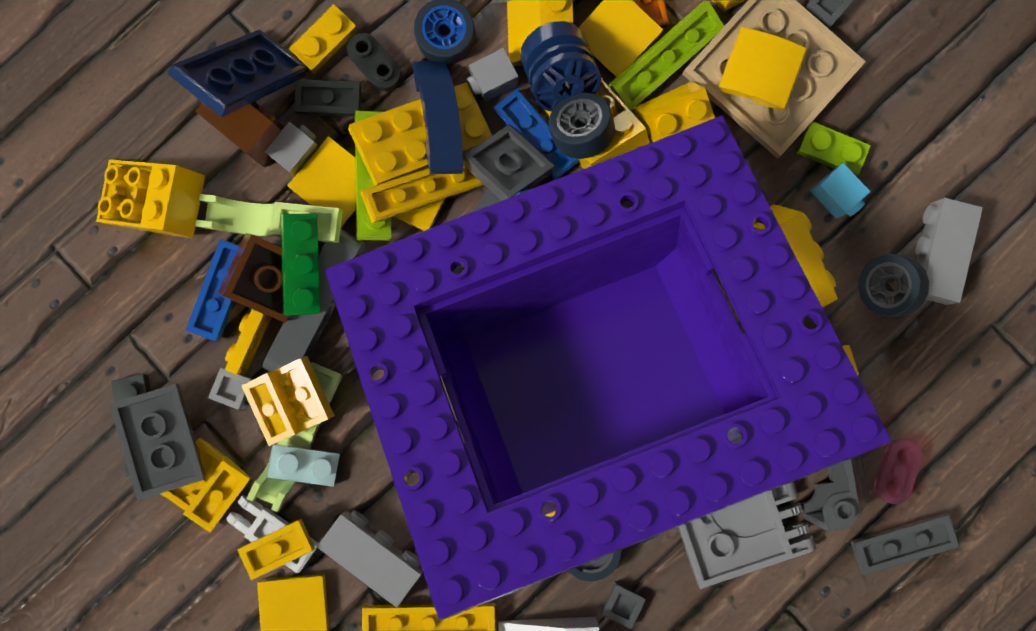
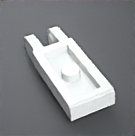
(264, 524)

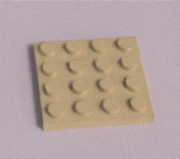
(822, 75)

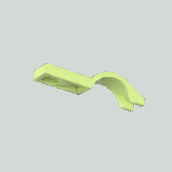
(265, 219)
(277, 490)

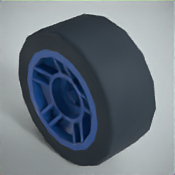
(429, 25)

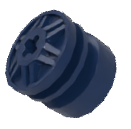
(559, 63)

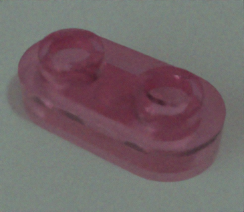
(902, 472)

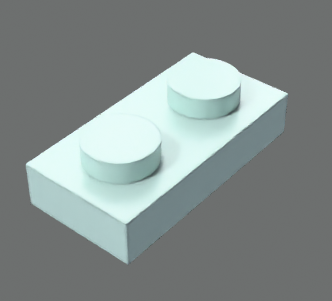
(302, 465)

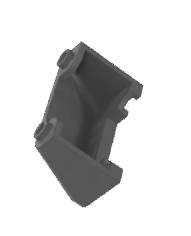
(842, 499)

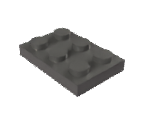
(157, 441)

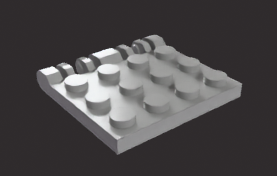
(745, 536)

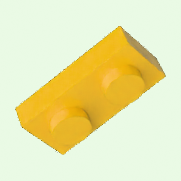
(323, 39)
(242, 353)
(276, 549)

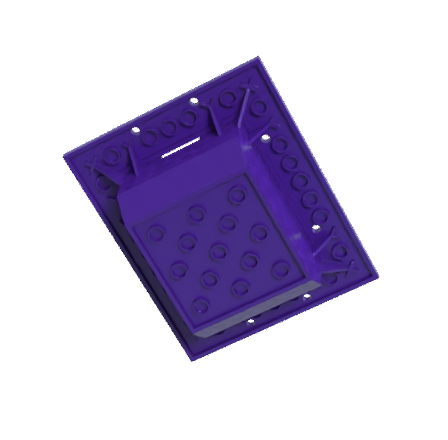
(595, 366)

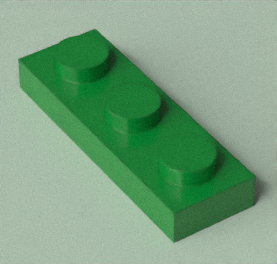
(300, 264)

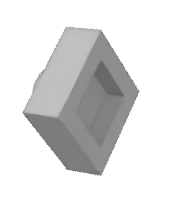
(228, 389)

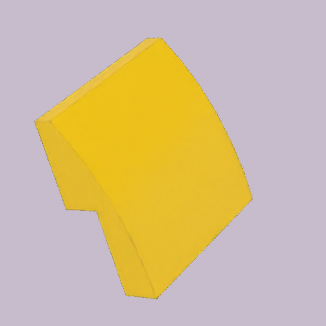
(762, 68)
(328, 179)
(287, 400)
(210, 498)

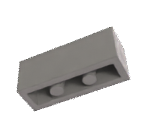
(947, 247)
(371, 556)

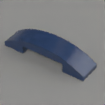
(440, 117)

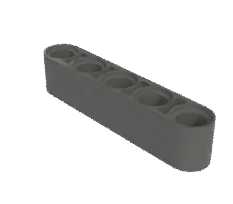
(302, 332)

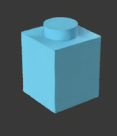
(841, 192)

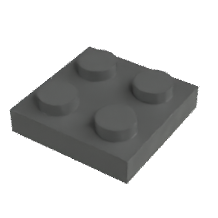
(507, 163)

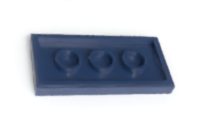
(238, 72)

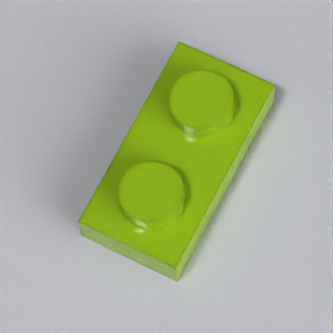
(832, 148)

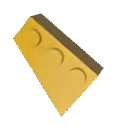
(808, 253)

